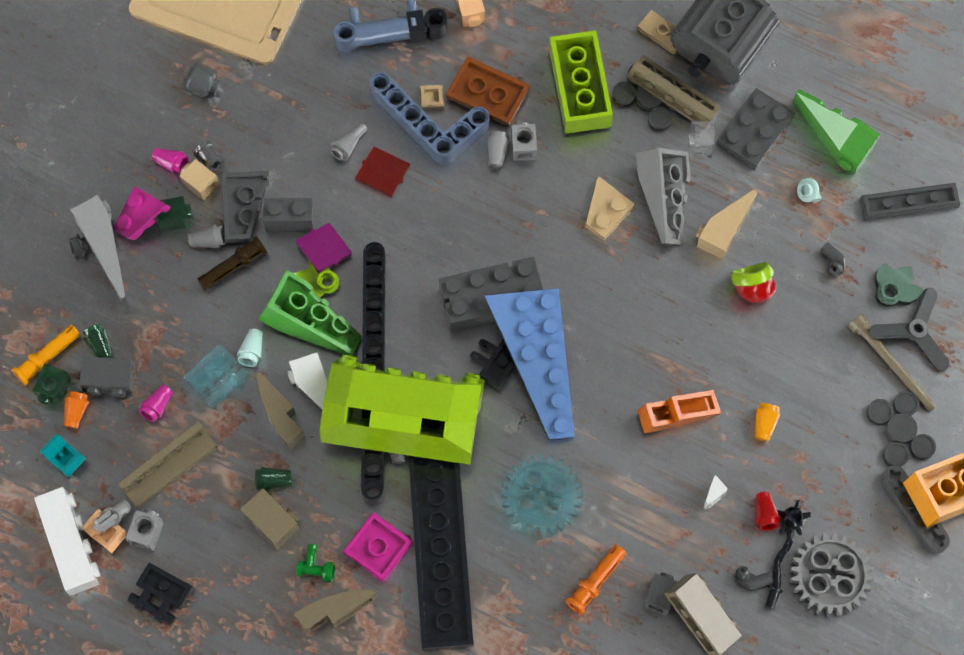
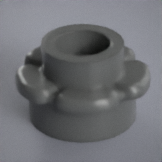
(78, 245)

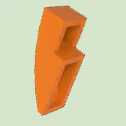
(678, 411)

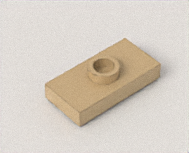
(658, 30)

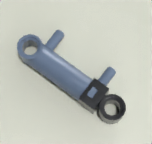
(411, 27)

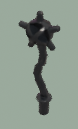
(792, 519)

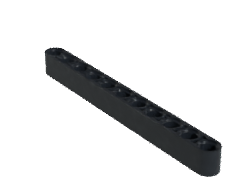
(373, 337)

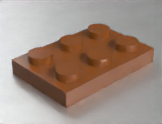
(488, 88)

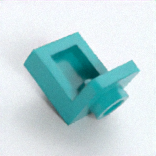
(62, 455)

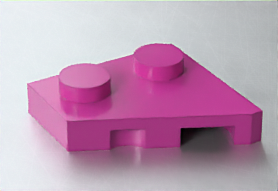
(138, 213)

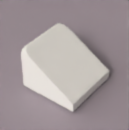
(716, 492)

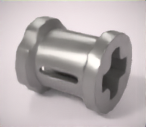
(208, 156)

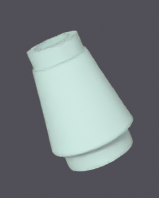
(250, 350)

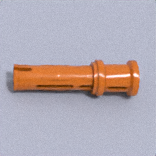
(590, 587)

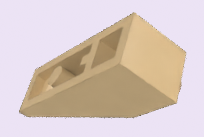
(722, 227)

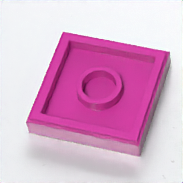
(378, 547)

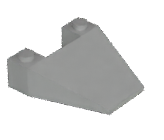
(95, 224)

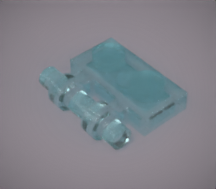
(211, 370)

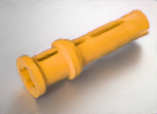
(52, 349)

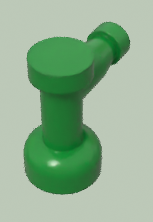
(308, 567)

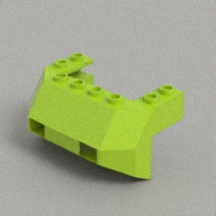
(397, 411)

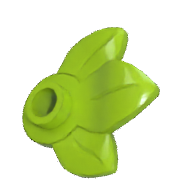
(317, 279)

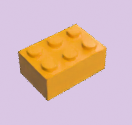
(938, 490)

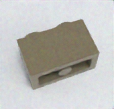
(271, 518)

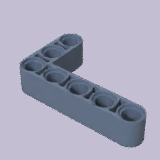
(424, 123)

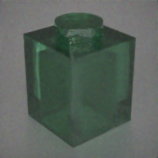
(177, 216)

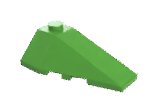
(845, 139)
(304, 315)

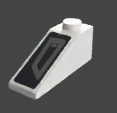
(309, 378)

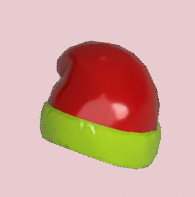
(754, 282)

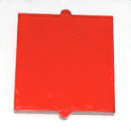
(382, 171)

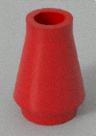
(766, 512)

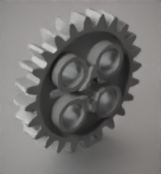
(832, 551)

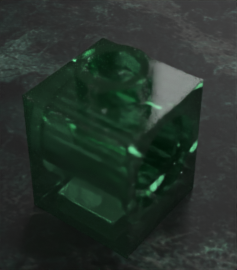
(51, 375)

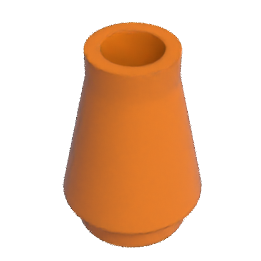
(74, 408)

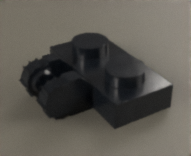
(498, 367)

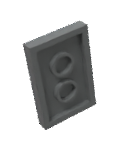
(755, 128)

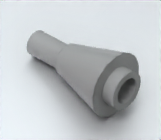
(343, 147)

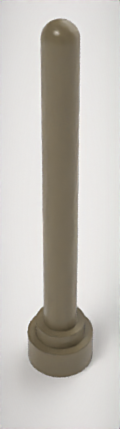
(861, 327)

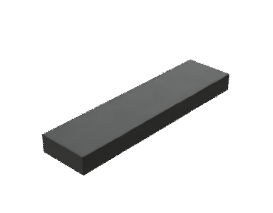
(910, 201)

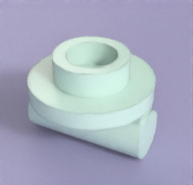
(809, 190)

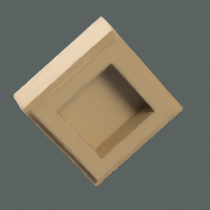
(431, 97)

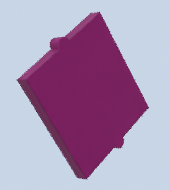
(324, 247)

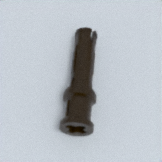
(242, 257)

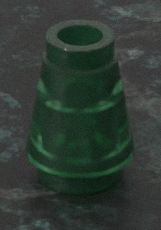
(97, 341)
(272, 478)

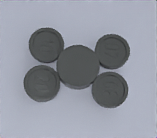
(659, 116)
(901, 429)

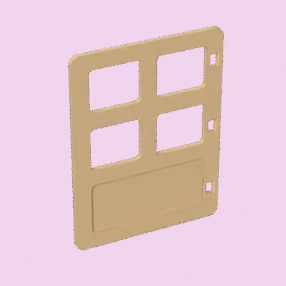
(230, 25)

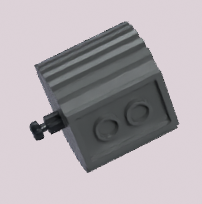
(724, 36)

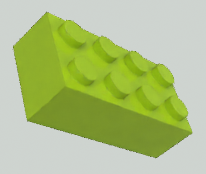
(580, 82)

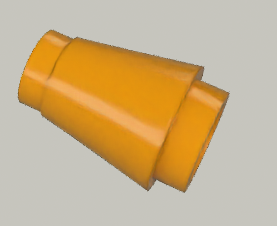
(766, 420)

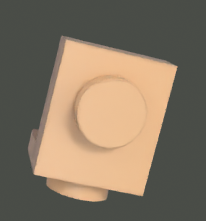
(108, 539)

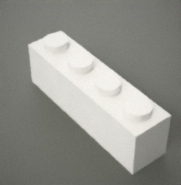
(66, 541)

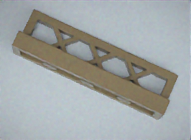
(670, 93)
(167, 465)

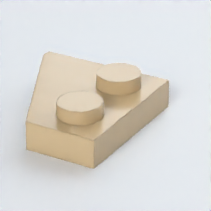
(607, 209)

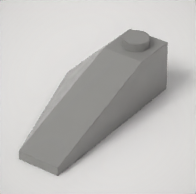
(663, 181)

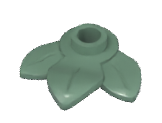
(897, 282)

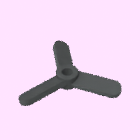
(919, 321)

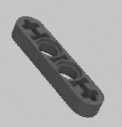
(911, 511)

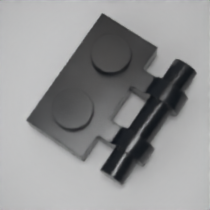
(163, 586)

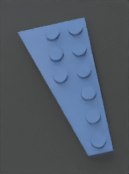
(536, 343)

